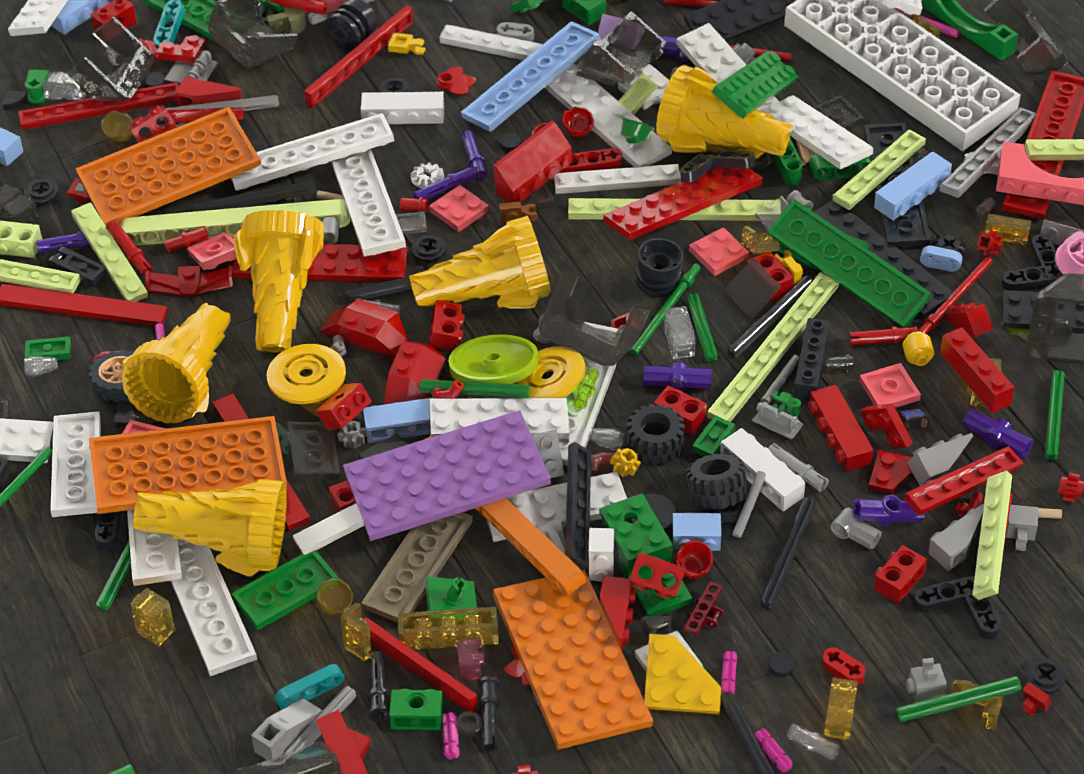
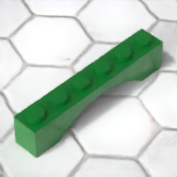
(995, 39)

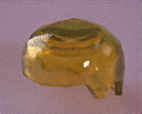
(117, 126)
(334, 597)

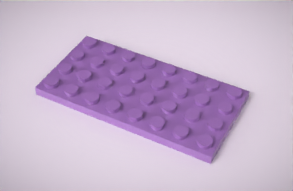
(446, 475)

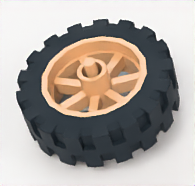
(109, 367)

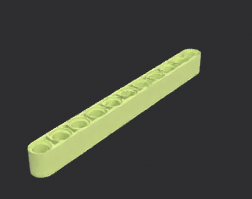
(157, 228)

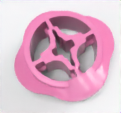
(1070, 254)

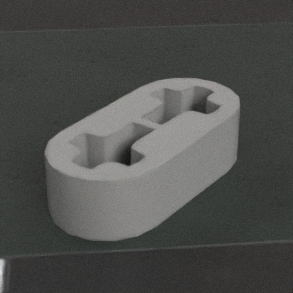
(516, 31)

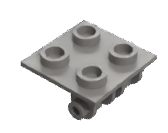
(199, 70)
(549, 450)

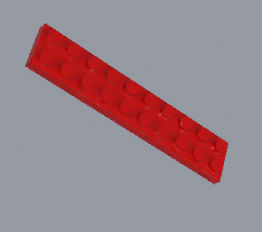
(1054, 120)

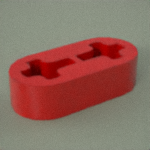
(843, 666)

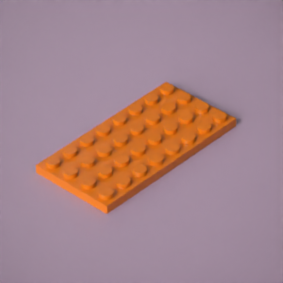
(168, 166)
(184, 460)
(572, 662)

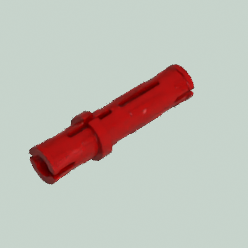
(304, 5)
(134, 254)
(881, 336)

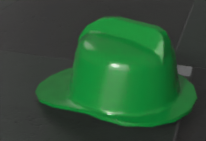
(634, 130)

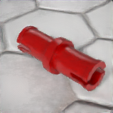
(186, 239)

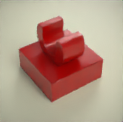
(1034, 699)

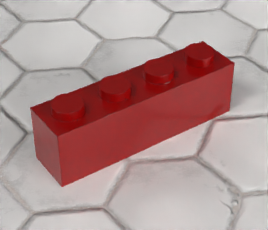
(977, 370)
(840, 428)

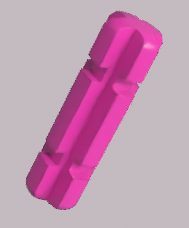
(729, 672)
(450, 736)
(773, 750)

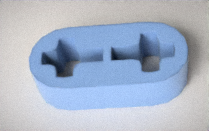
(941, 258)

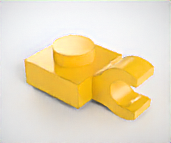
(403, 43)
(790, 265)

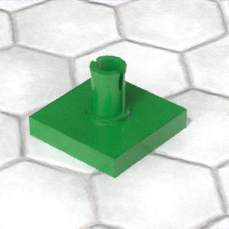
(449, 594)

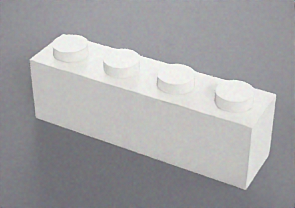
(405, 107)
(780, 483)

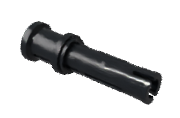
(378, 695)
(489, 703)

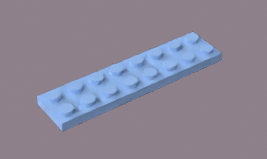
(530, 76)

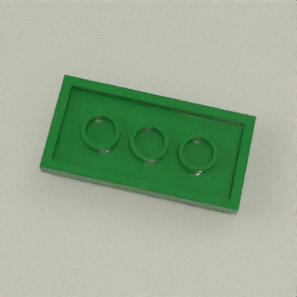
(283, 589)

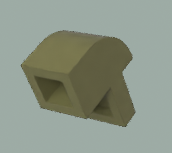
(289, 19)

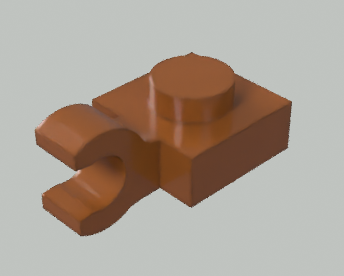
(514, 210)

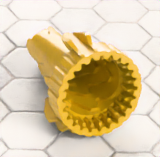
(694, 115)
(280, 252)
(502, 265)
(169, 375)
(239, 522)

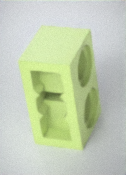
(19, 239)

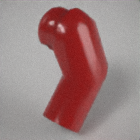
(975, 502)

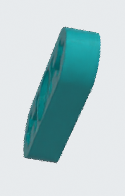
(167, 16)
(319, 683)

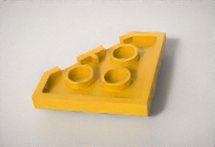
(677, 679)

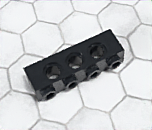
(811, 359)

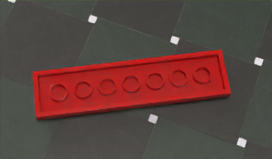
(680, 201)
(349, 264)

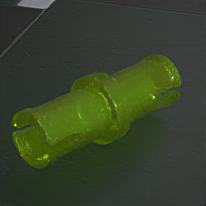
(586, 388)

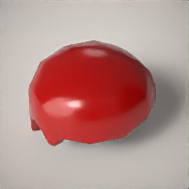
(578, 121)
(695, 558)

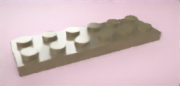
(418, 556)

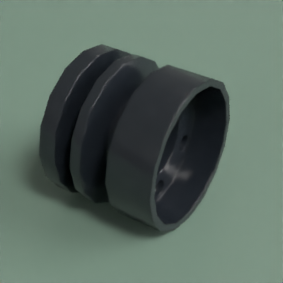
(351, 24)
(658, 267)

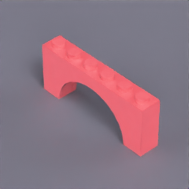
(1022, 177)

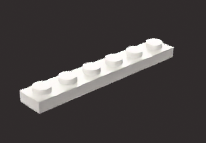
(487, 42)
(617, 179)

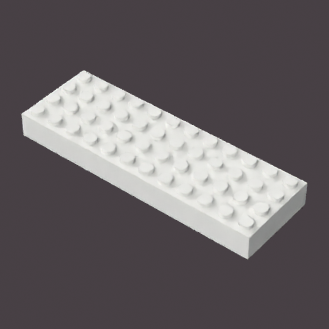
(906, 66)

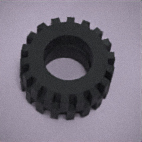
(655, 421)
(717, 481)

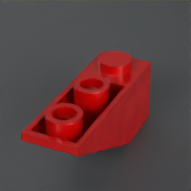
(198, 91)
(615, 601)

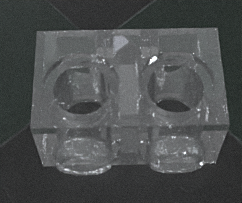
(679, 332)

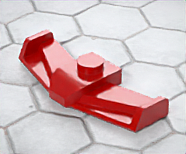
(189, 281)

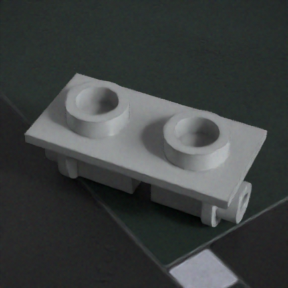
(1057, 232)
(778, 422)

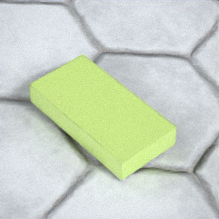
(638, 93)

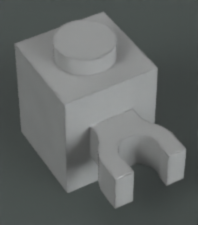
(1022, 525)
(926, 681)

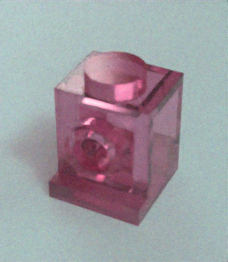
(470, 658)

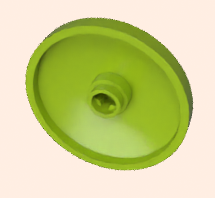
(494, 359)

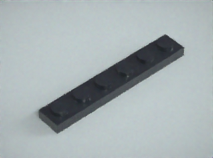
(578, 505)

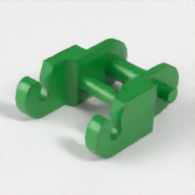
(790, 403)

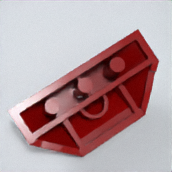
(367, 327)
(411, 365)

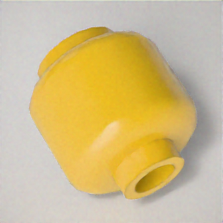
(918, 348)

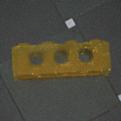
(447, 627)

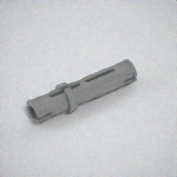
(799, 468)

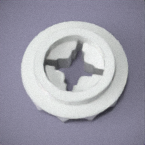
(421, 180)

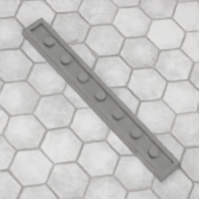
(987, 153)

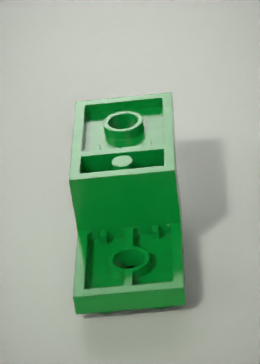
(648, 538)

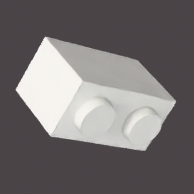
(601, 553)

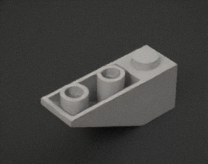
(936, 461)
(955, 542)
(283, 729)

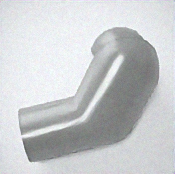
(339, 345)

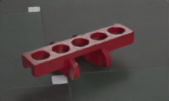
(710, 608)

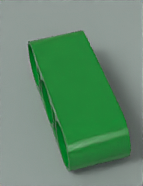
(789, 165)
(825, 170)

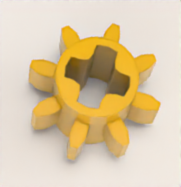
(625, 462)

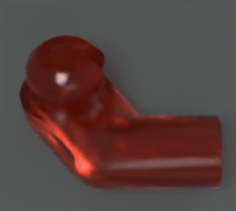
(600, 457)

